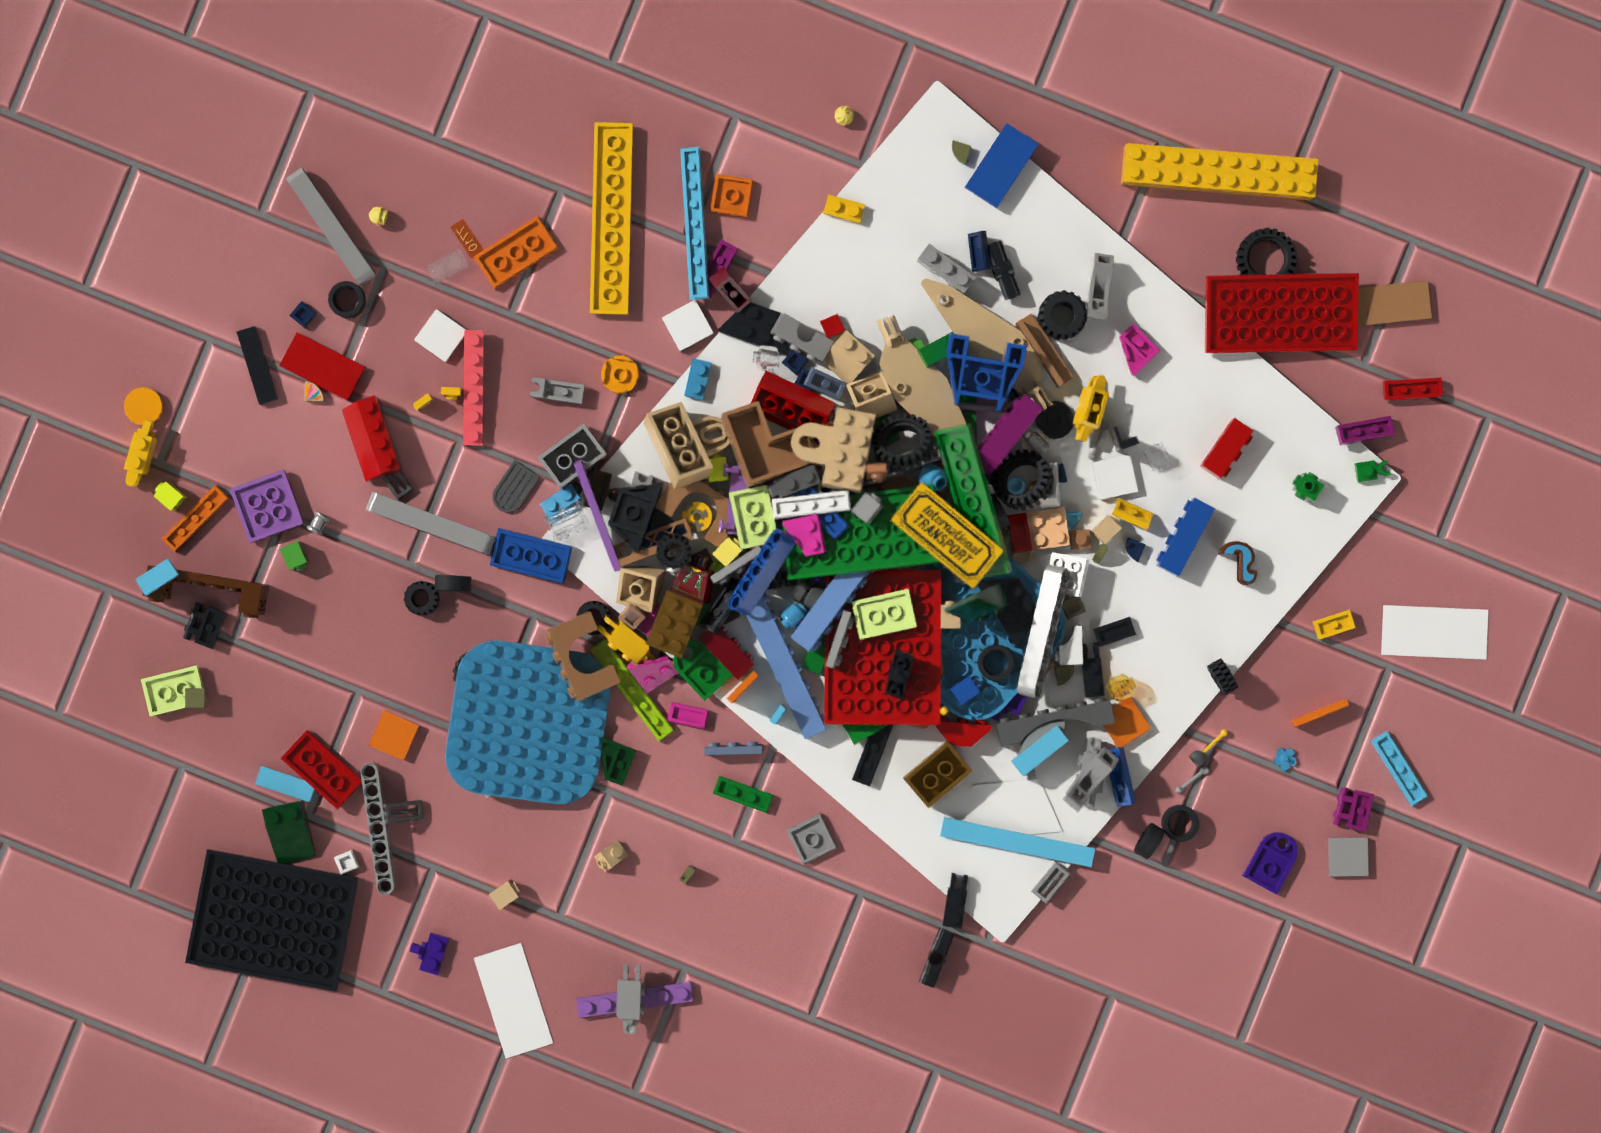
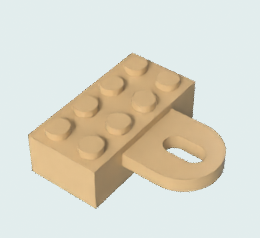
(683, 444)
(841, 450)

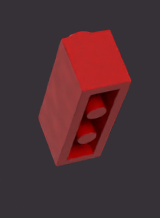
(1227, 449)

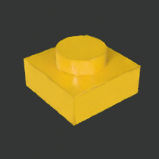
(451, 392)

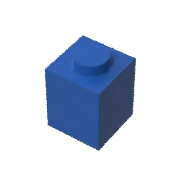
(965, 689)

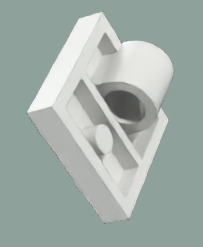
(1077, 572)

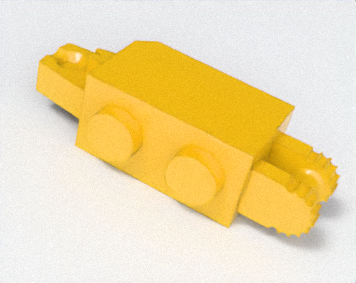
(1090, 407)
(140, 454)
(627, 641)

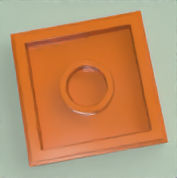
(731, 195)
(743, 686)
(1128, 723)
(394, 735)

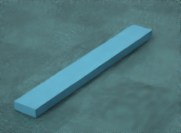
(695, 223)
(1017, 842)

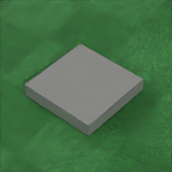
(811, 838)
(1348, 856)

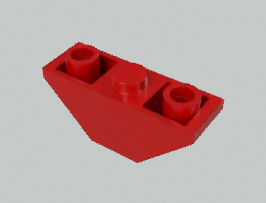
(963, 733)

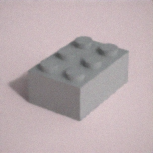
(561, 457)

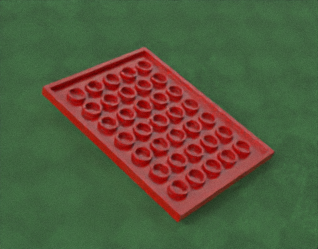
(858, 685)

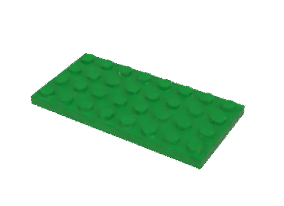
(862, 545)

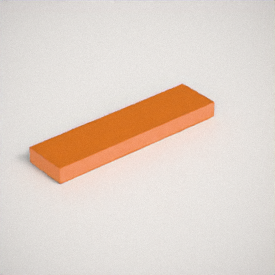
(195, 519)

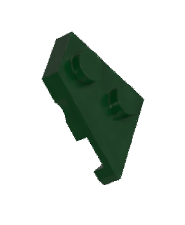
(616, 760)

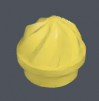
(844, 115)
(378, 215)

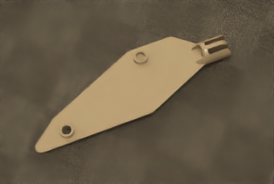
(987, 336)
(914, 386)

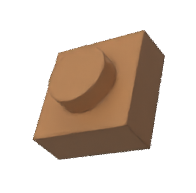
(1080, 539)
(631, 616)

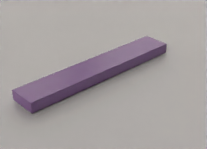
(597, 515)

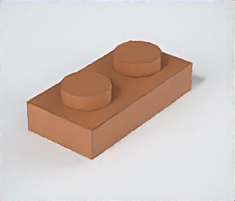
(876, 473)

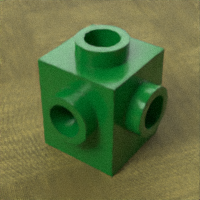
(1314, 486)

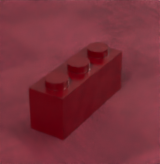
(728, 652)

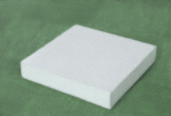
(687, 325)
(440, 335)
(1115, 476)

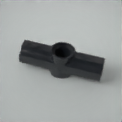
(1003, 270)
(940, 945)

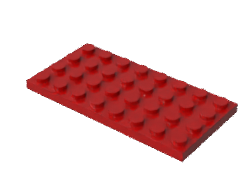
(1281, 312)

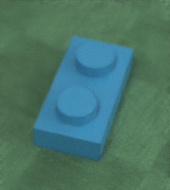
(697, 379)
(562, 499)

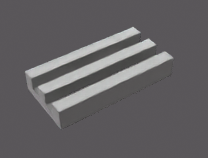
(1060, 870)

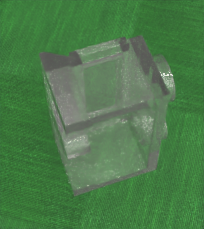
(564, 516)

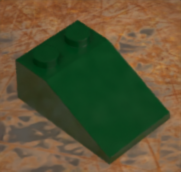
(979, 605)
(289, 831)

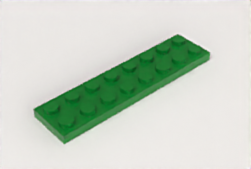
(971, 488)

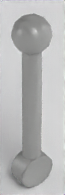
(1104, 426)
(1204, 770)

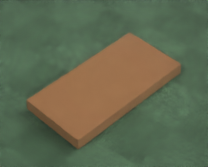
(1394, 303)

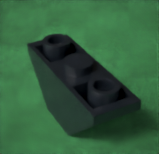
(900, 673)

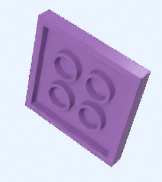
(267, 506)

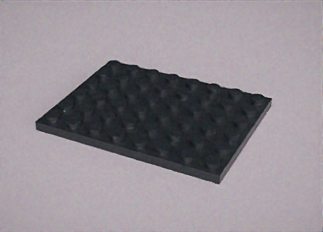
(272, 920)

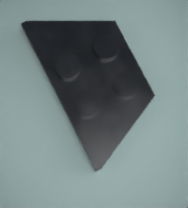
(754, 326)
(634, 512)
(1018, 613)

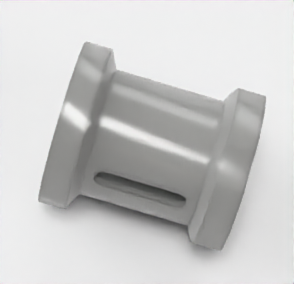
(318, 523)

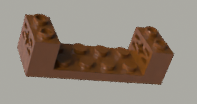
(252, 598)

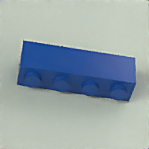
(1185, 536)

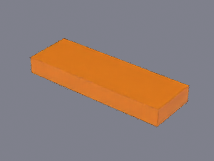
(1320, 712)

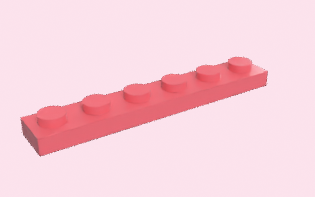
(473, 387)

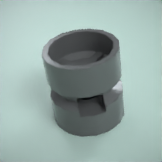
(807, 592)

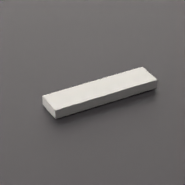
(811, 504)

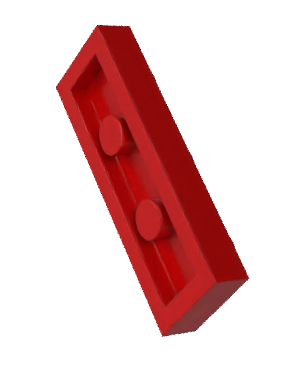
(1412, 388)

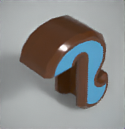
(1245, 559)

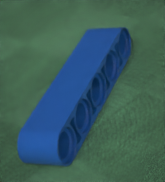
(761, 572)

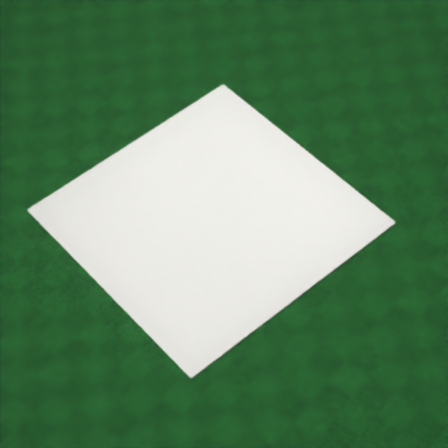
(1179, 397)

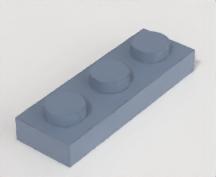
(733, 748)

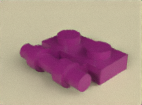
(1359, 809)

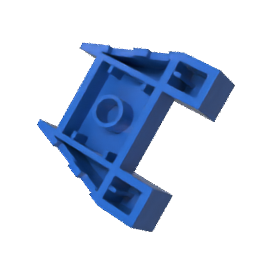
(982, 376)

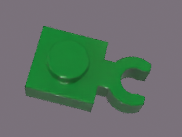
(1368, 470)

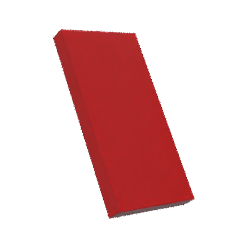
(322, 366)
(322, 769)

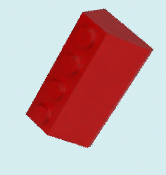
(790, 403)
(371, 438)

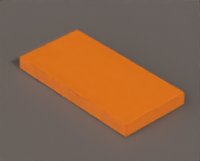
(516, 252)

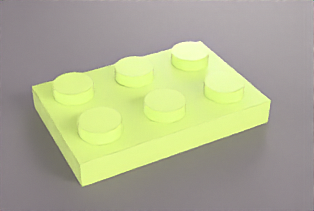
(752, 516)
(884, 614)
(167, 690)

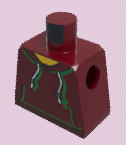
(695, 580)

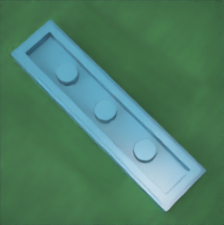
(1399, 768)

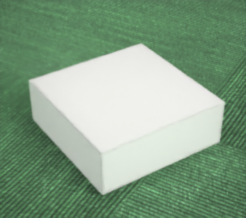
(346, 862)

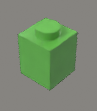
(295, 556)

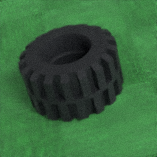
(1074, 303)

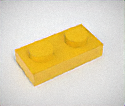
(844, 209)
(1132, 513)
(1333, 624)

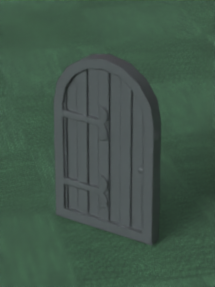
(514, 487)

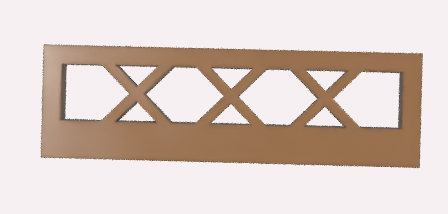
(1045, 350)
(634, 557)

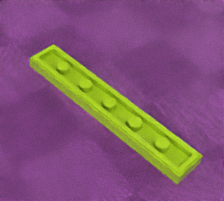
(633, 691)

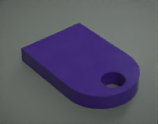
(1270, 863)

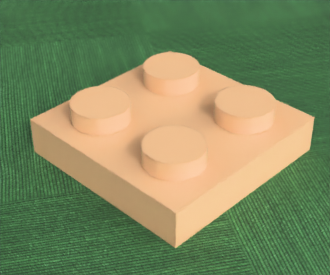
(1048, 528)

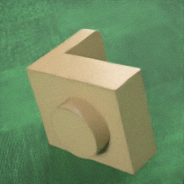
(610, 856)

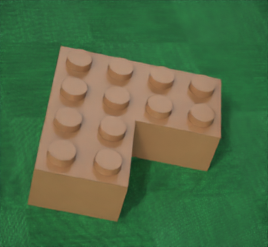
(756, 450)

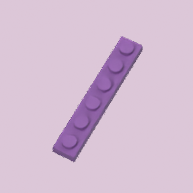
(653, 997)

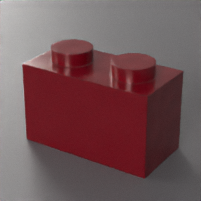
(730, 289)

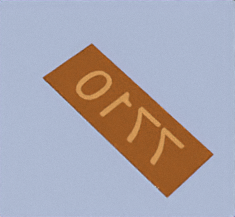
(466, 238)

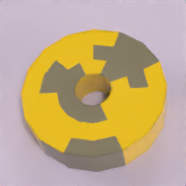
(702, 509)

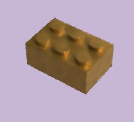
(674, 623)
(937, 774)

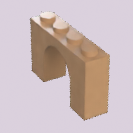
(673, 498)
(561, 639)

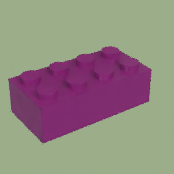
(1007, 432)

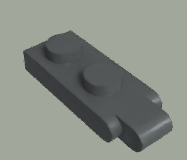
(794, 482)

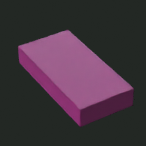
(688, 715)

